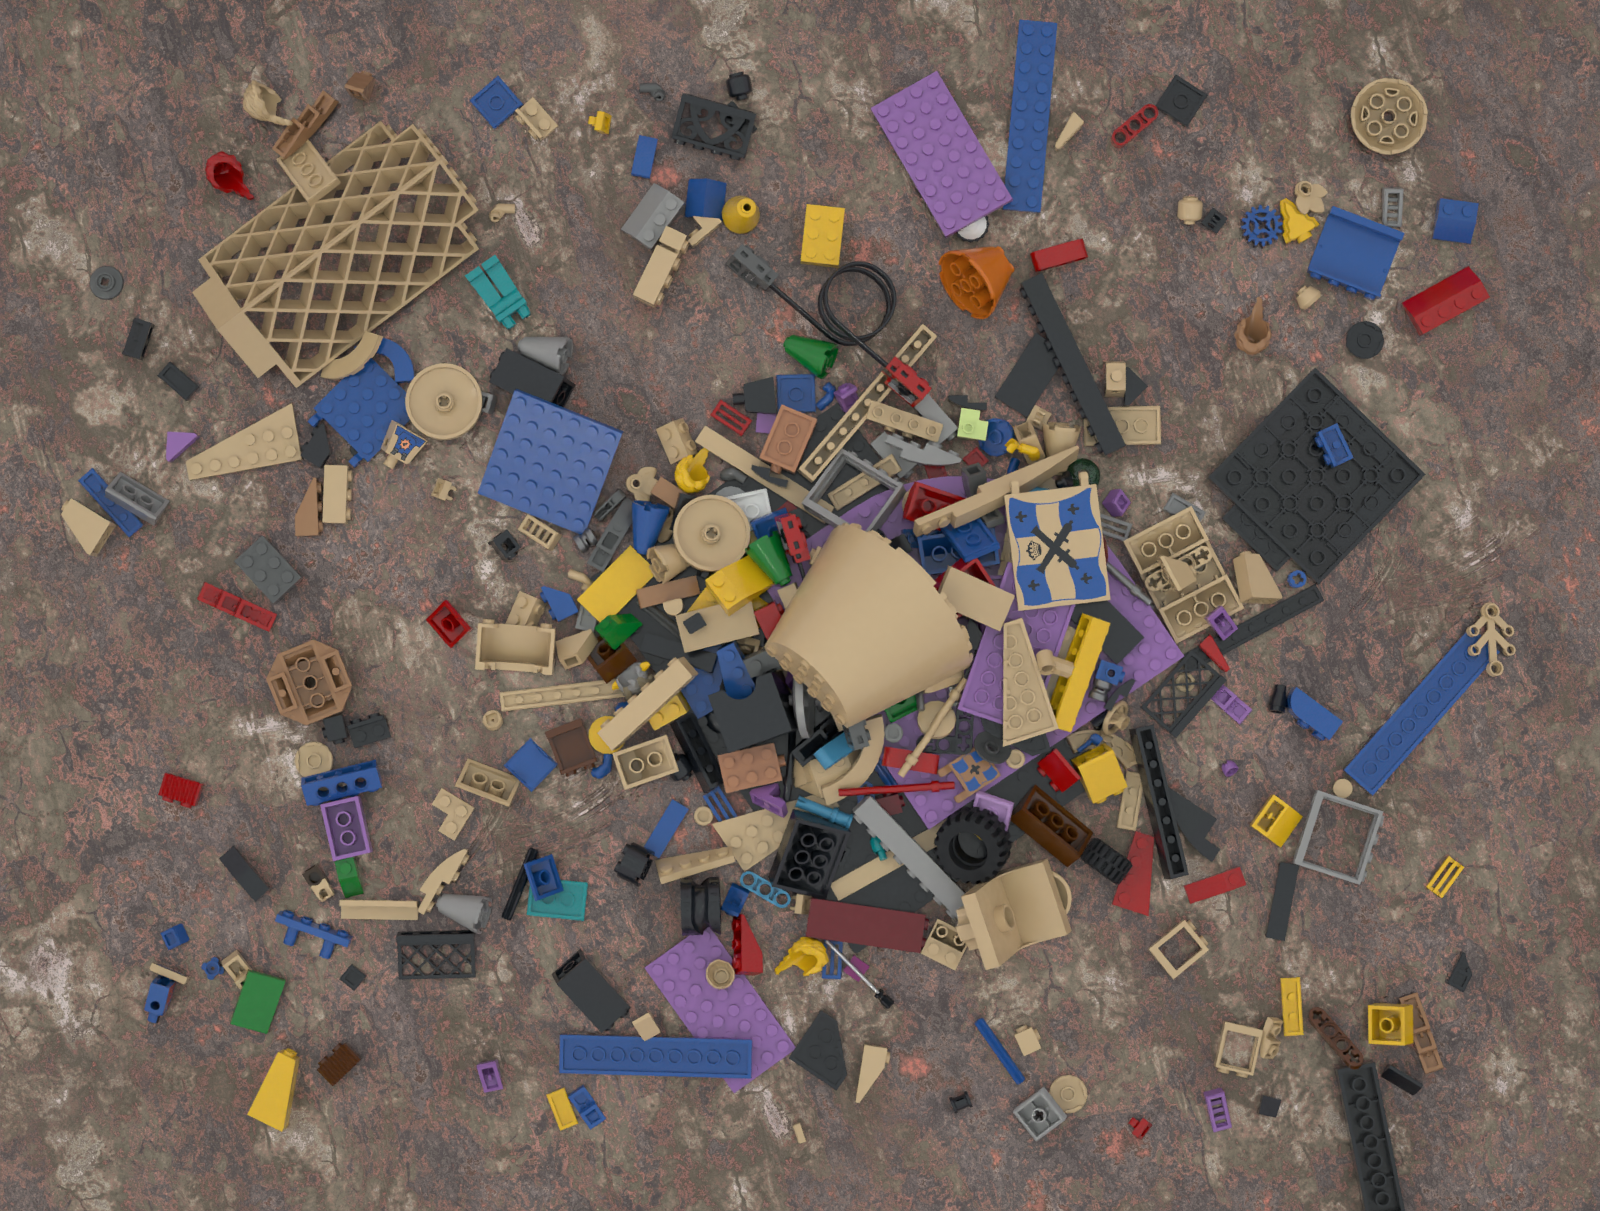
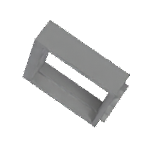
(843, 457)
(1366, 855)

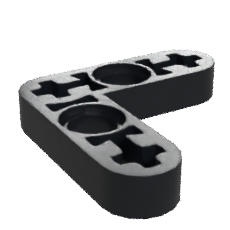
(953, 740)

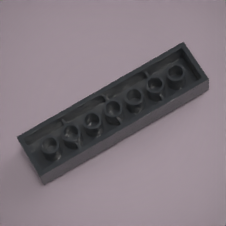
(1369, 1138)

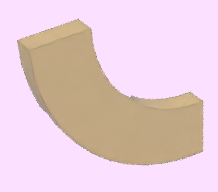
(355, 360)
(1123, 750)

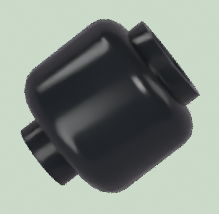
(739, 85)
(684, 766)

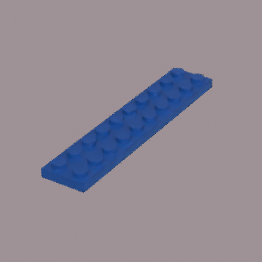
(1030, 115)
(1418, 714)
(655, 1056)

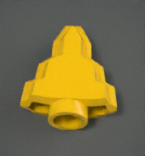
(1295, 223)

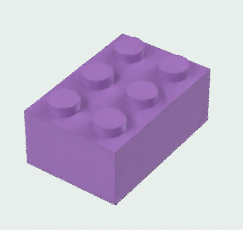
(346, 828)

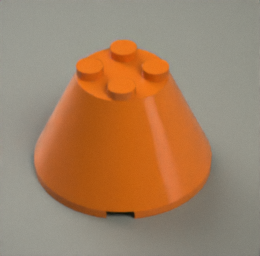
(975, 278)

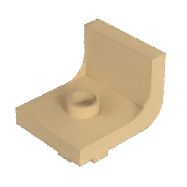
(1012, 912)

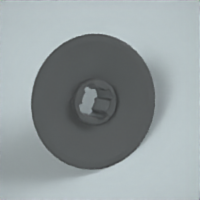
(114, 286)

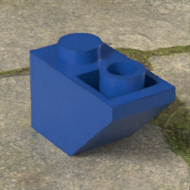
(561, 603)

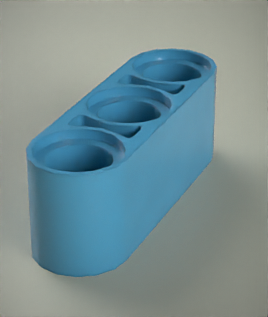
(833, 752)
(755, 888)

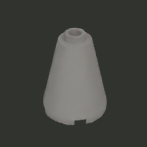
(548, 351)
(466, 910)

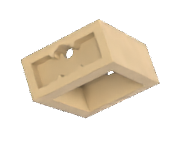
(1190, 928)
(1242, 1072)

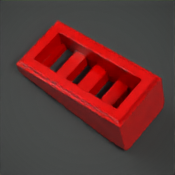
(1211, 649)

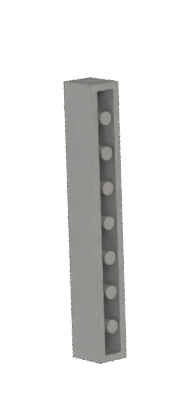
(910, 854)

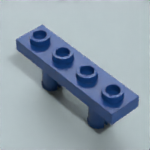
(320, 930)

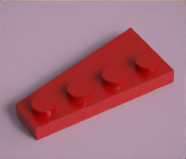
(1136, 886)

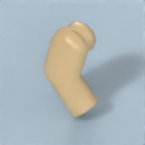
(499, 210)

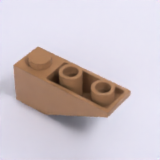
(308, 515)

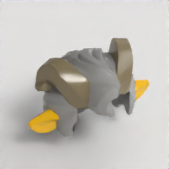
(633, 679)

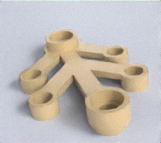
(1491, 636)

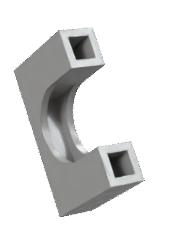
(927, 409)

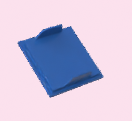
(530, 765)

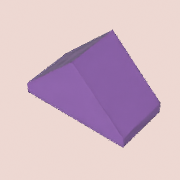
(177, 443)
(1221, 622)
(490, 1075)

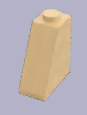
(1254, 580)

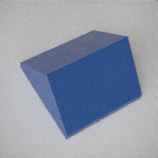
(705, 198)
(543, 877)

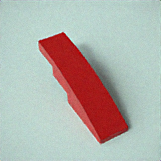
(236, 606)

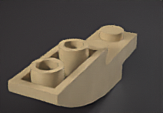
(445, 872)

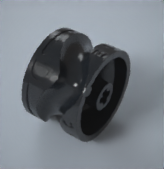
(700, 906)

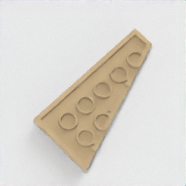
(758, 833)

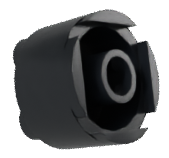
(634, 863)

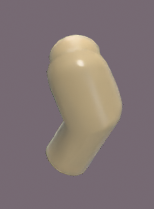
(581, 577)

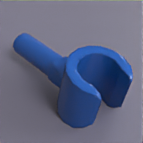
(1094, 738)

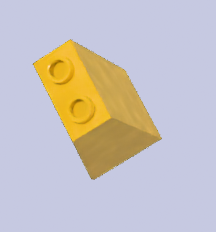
(277, 1091)

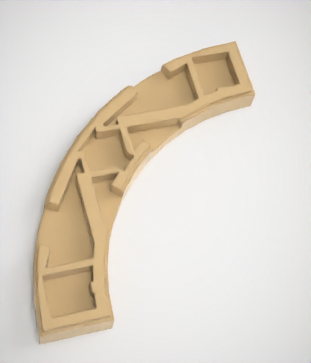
(862, 766)

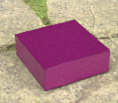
(859, 964)

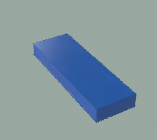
(666, 827)

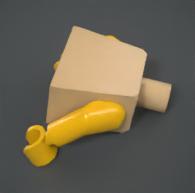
(1027, 443)

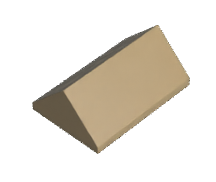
(488, 782)

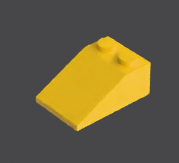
(738, 584)

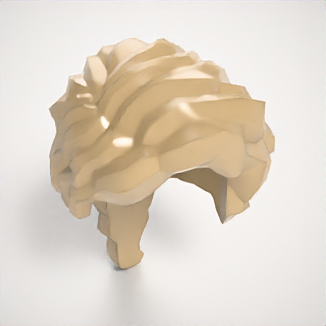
(262, 103)

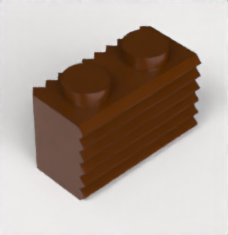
(339, 1063)

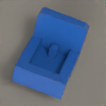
(735, 900)

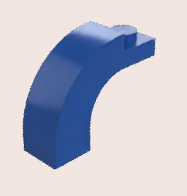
(401, 361)

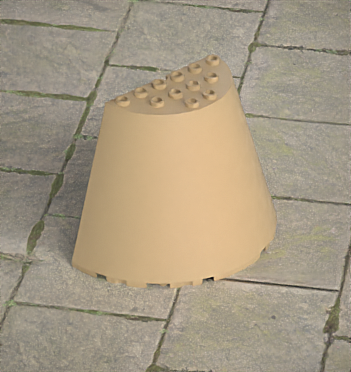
(867, 628)

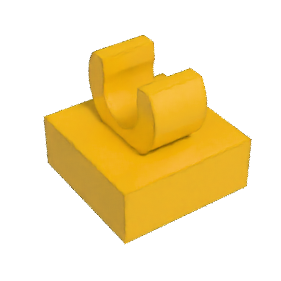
(601, 122)

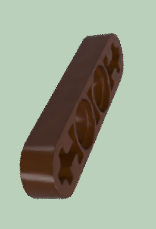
(1333, 1039)

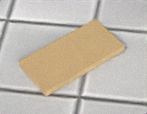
(309, 173)
(1135, 423)
(976, 598)
(719, 627)

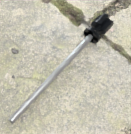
(885, 1000)

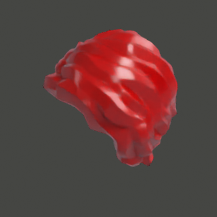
(226, 174)

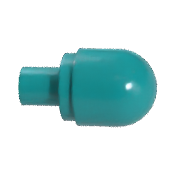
(877, 848)

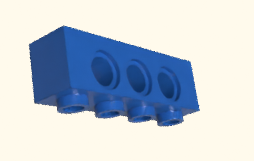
(330, 779)

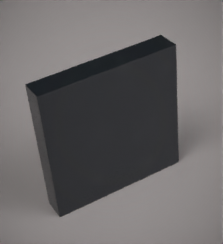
(1181, 101)

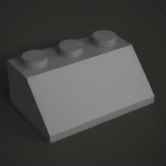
(652, 215)

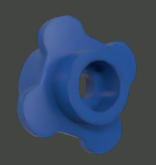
(213, 963)

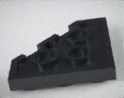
(1031, 746)
(822, 1051)

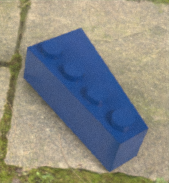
(734, 672)

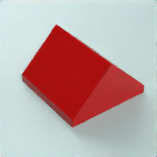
(449, 623)

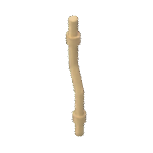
(911, 759)

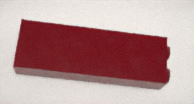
(866, 925)

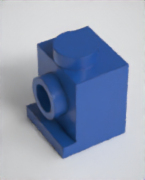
(1102, 672)

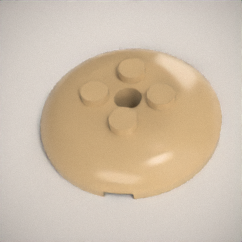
(1390, 97)

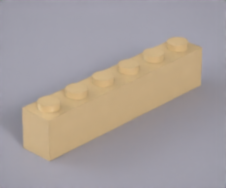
(647, 703)

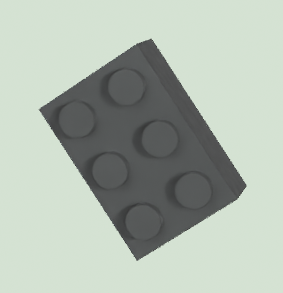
(269, 569)

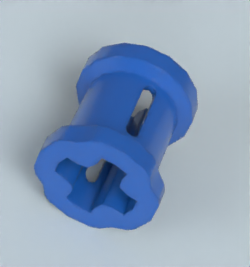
(1302, 576)

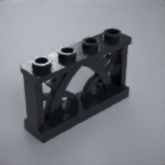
(738, 115)

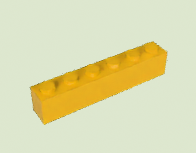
(1084, 654)

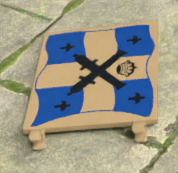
(1056, 546)

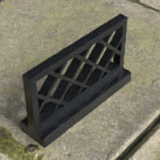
(1197, 703)
(436, 938)

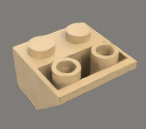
(944, 945)

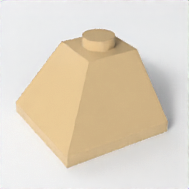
(1177, 572)

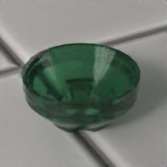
(1090, 466)

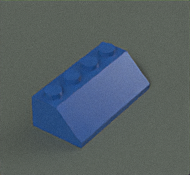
(938, 553)

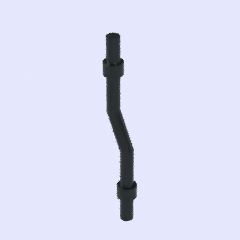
(788, 780)

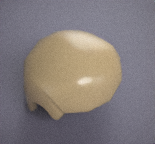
(720, 974)

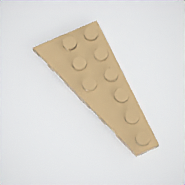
(257, 446)
(1025, 699)

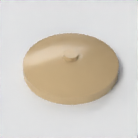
(444, 401)
(711, 533)

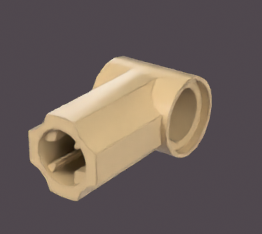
(1050, 664)

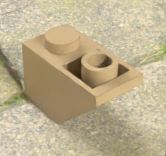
(576, 648)

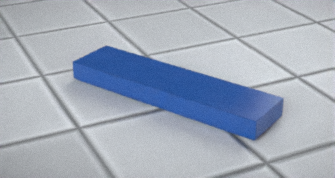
(96, 487)

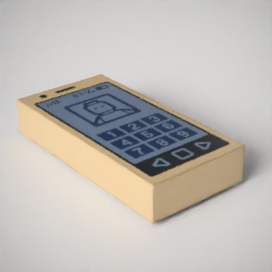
(169, 973)

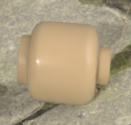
(1190, 209)

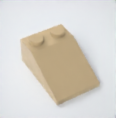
(645, 762)

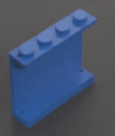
(1354, 253)

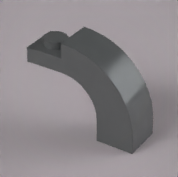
(973, 477)

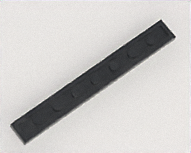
(1262, 623)

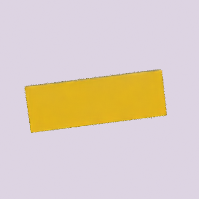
(1291, 1006)

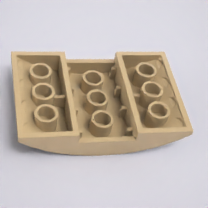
(1184, 609)

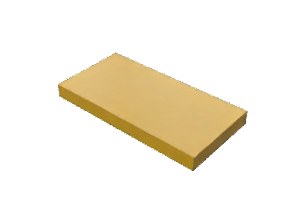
(616, 585)

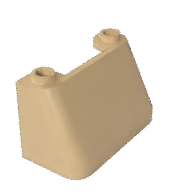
(515, 647)

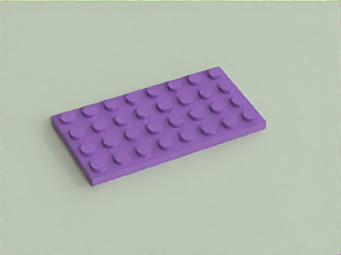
(941, 154)
(984, 684)
(714, 1012)

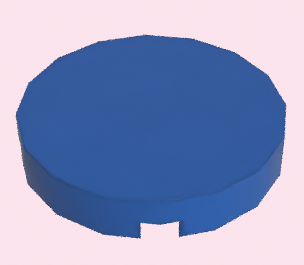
(998, 434)

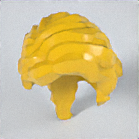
(691, 474)
(807, 954)

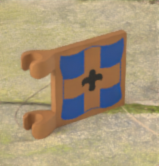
(971, 773)

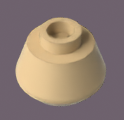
(1307, 296)

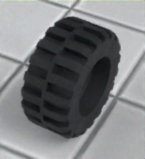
(961, 864)

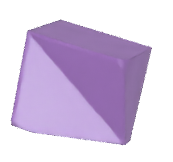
(1116, 502)

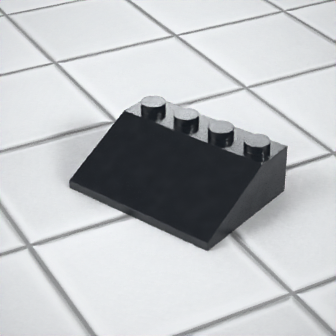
(808, 855)

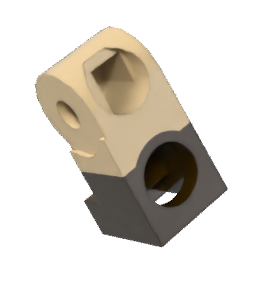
(318, 882)

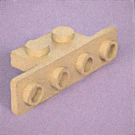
(904, 422)

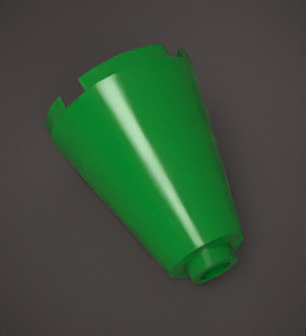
(812, 353)
(771, 558)

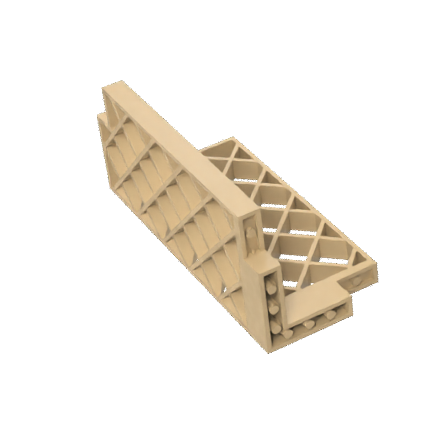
(338, 237)

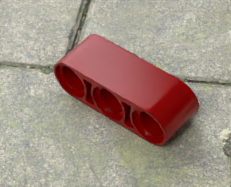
(1138, 117)
(1058, 255)
(896, 758)

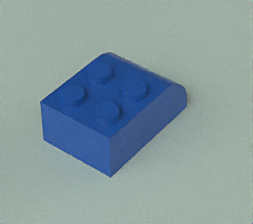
(1312, 715)

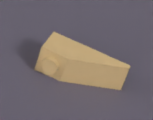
(872, 1064)

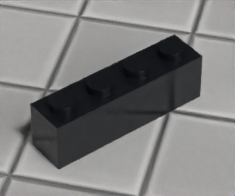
(698, 752)

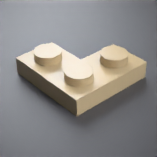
(457, 811)

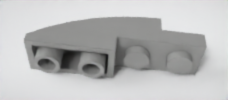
(931, 455)

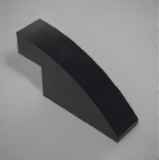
(1194, 825)

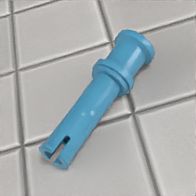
(832, 815)

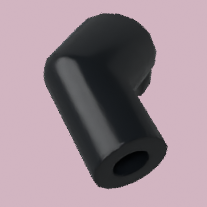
(1065, 481)

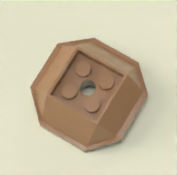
(289, 686)

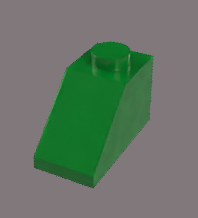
(617, 628)
(349, 876)

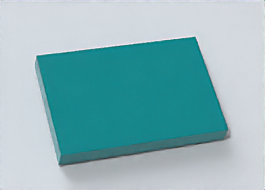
(563, 905)

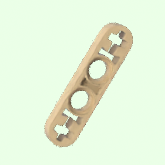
(1201, 562)

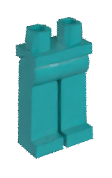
(511, 301)

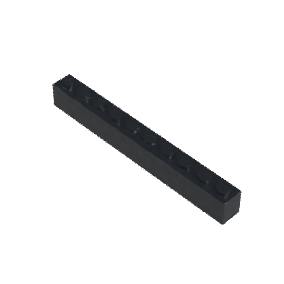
(1072, 365)

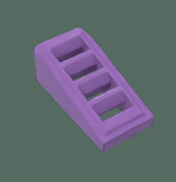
(1212, 1094)

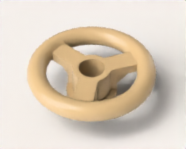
(1119, 718)

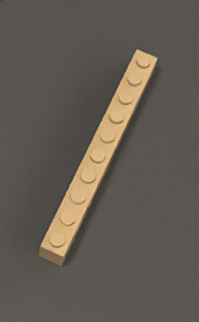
(857, 413)

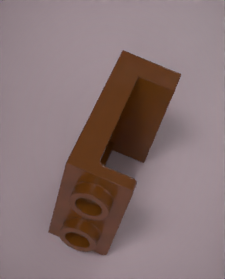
(571, 747)

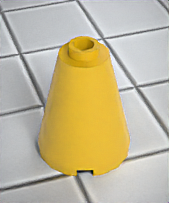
(740, 214)

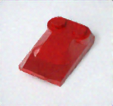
(926, 500)

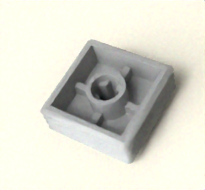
(1040, 1125)

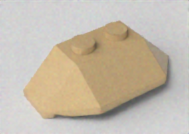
(821, 776)

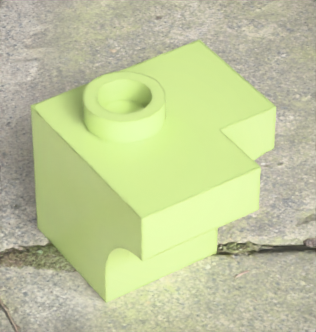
(970, 426)

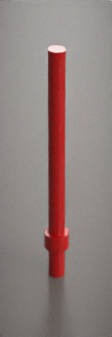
(934, 786)

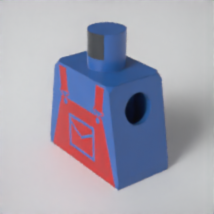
(159, 997)

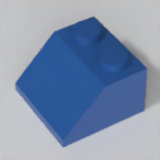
(1455, 220)

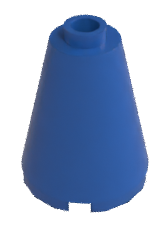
(647, 524)

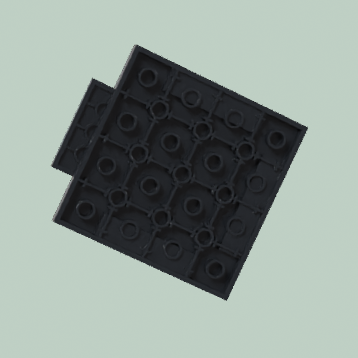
(1297, 504)

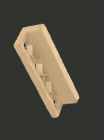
(379, 909)

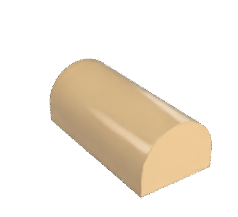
(674, 607)

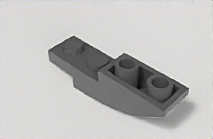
(612, 536)

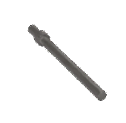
(1135, 590)

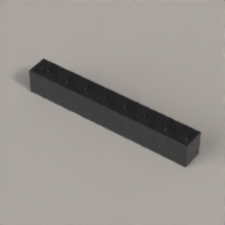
(1158, 802)

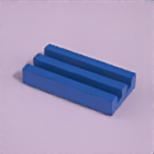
(712, 793)
(832, 976)

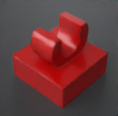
(1141, 1127)

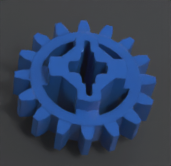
(1253, 219)

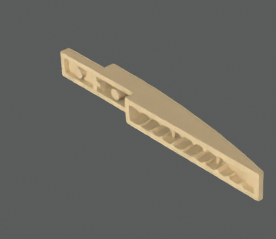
(991, 494)

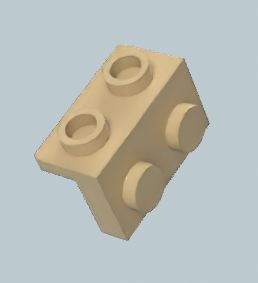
(676, 440)
(526, 610)

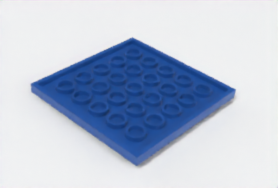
(550, 462)

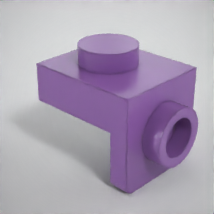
(846, 396)

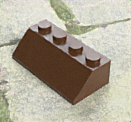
(1051, 826)

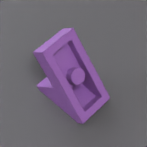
(769, 799)

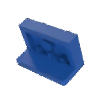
(1333, 445)

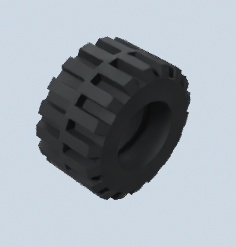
(1106, 861)

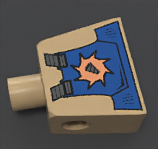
(401, 444)

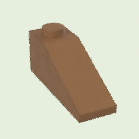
(360, 85)

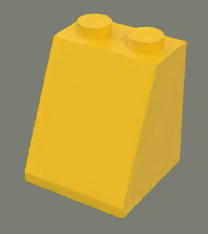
(1099, 773)

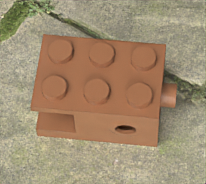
(787, 440)
(751, 767)

